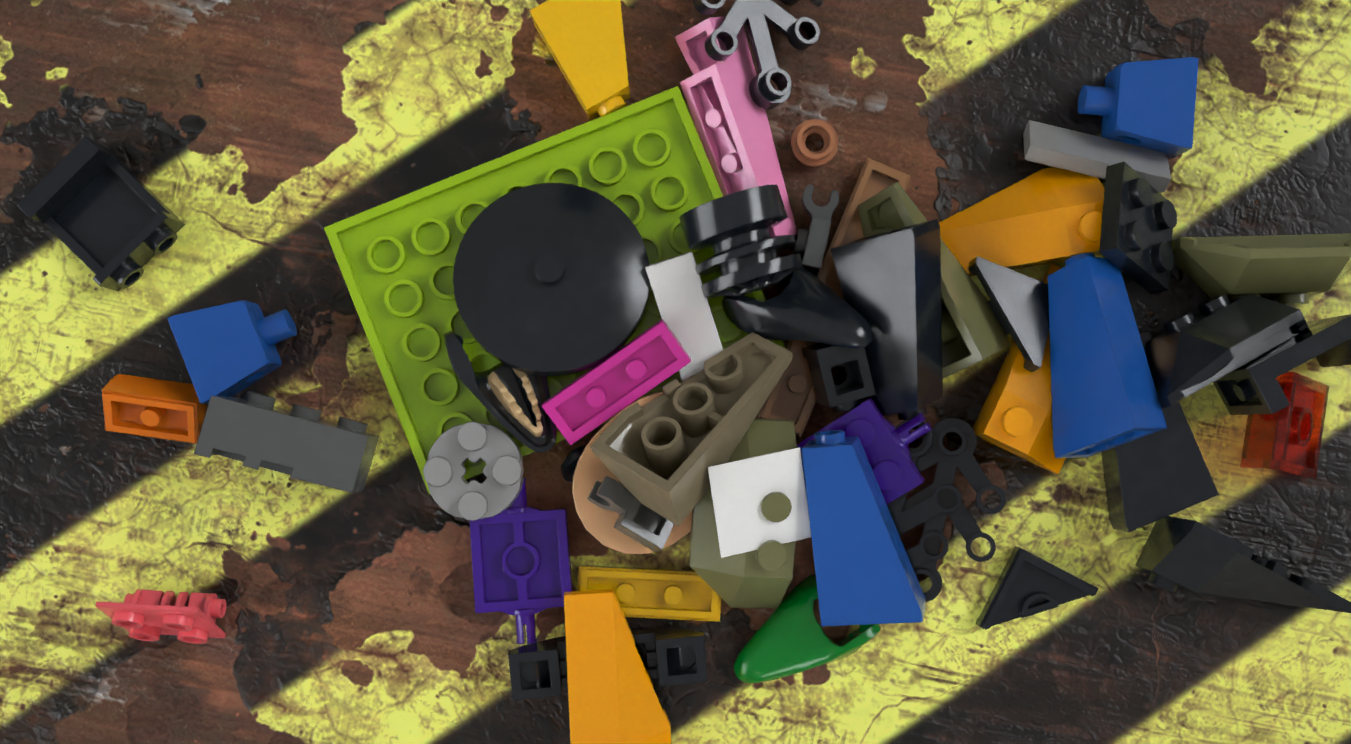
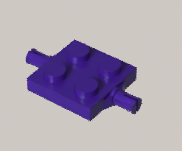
(884, 447)
(521, 563)

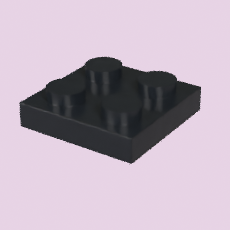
(1137, 228)

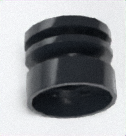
(741, 241)

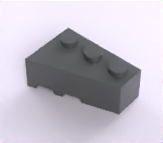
(288, 441)

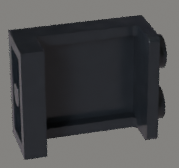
(103, 214)
(1254, 384)

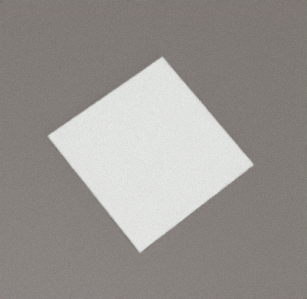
(738, 496)

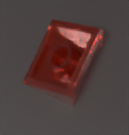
(1291, 437)

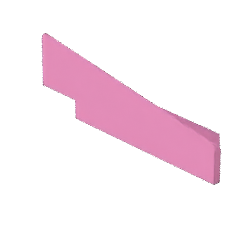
(728, 120)

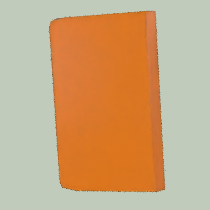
(153, 408)

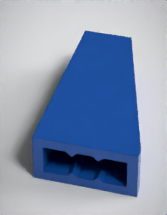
(1097, 361)
(855, 544)

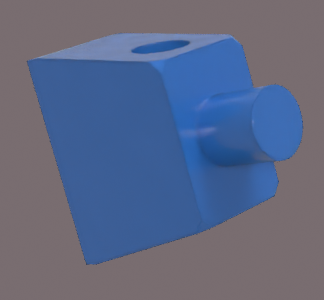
(1147, 104)
(230, 346)

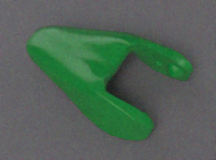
(795, 640)

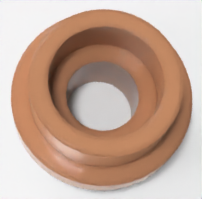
(818, 129)

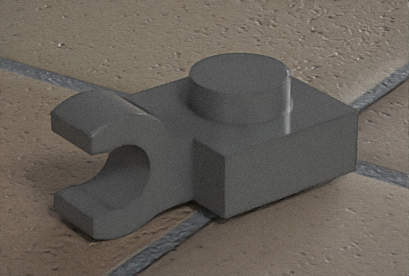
(813, 240)
(634, 518)

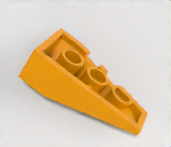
(1030, 222)
(1020, 408)
(607, 681)

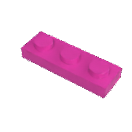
(616, 382)

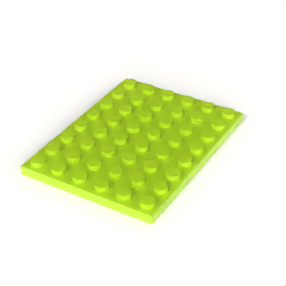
(405, 251)

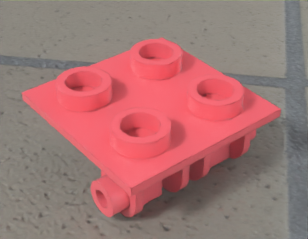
(158, 613)

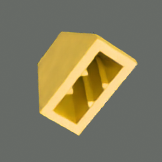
(588, 49)

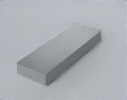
(1092, 153)

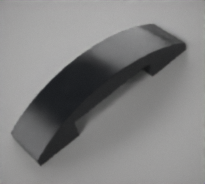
(667, 654)

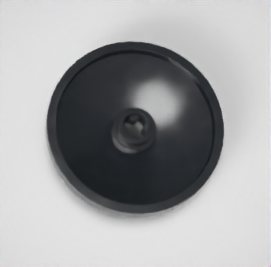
(551, 279)

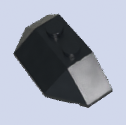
(1217, 342)

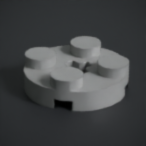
(446, 471)

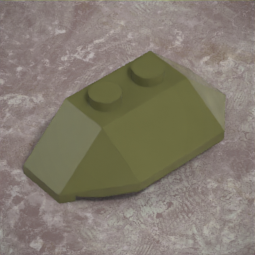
(1265, 265)
(760, 575)

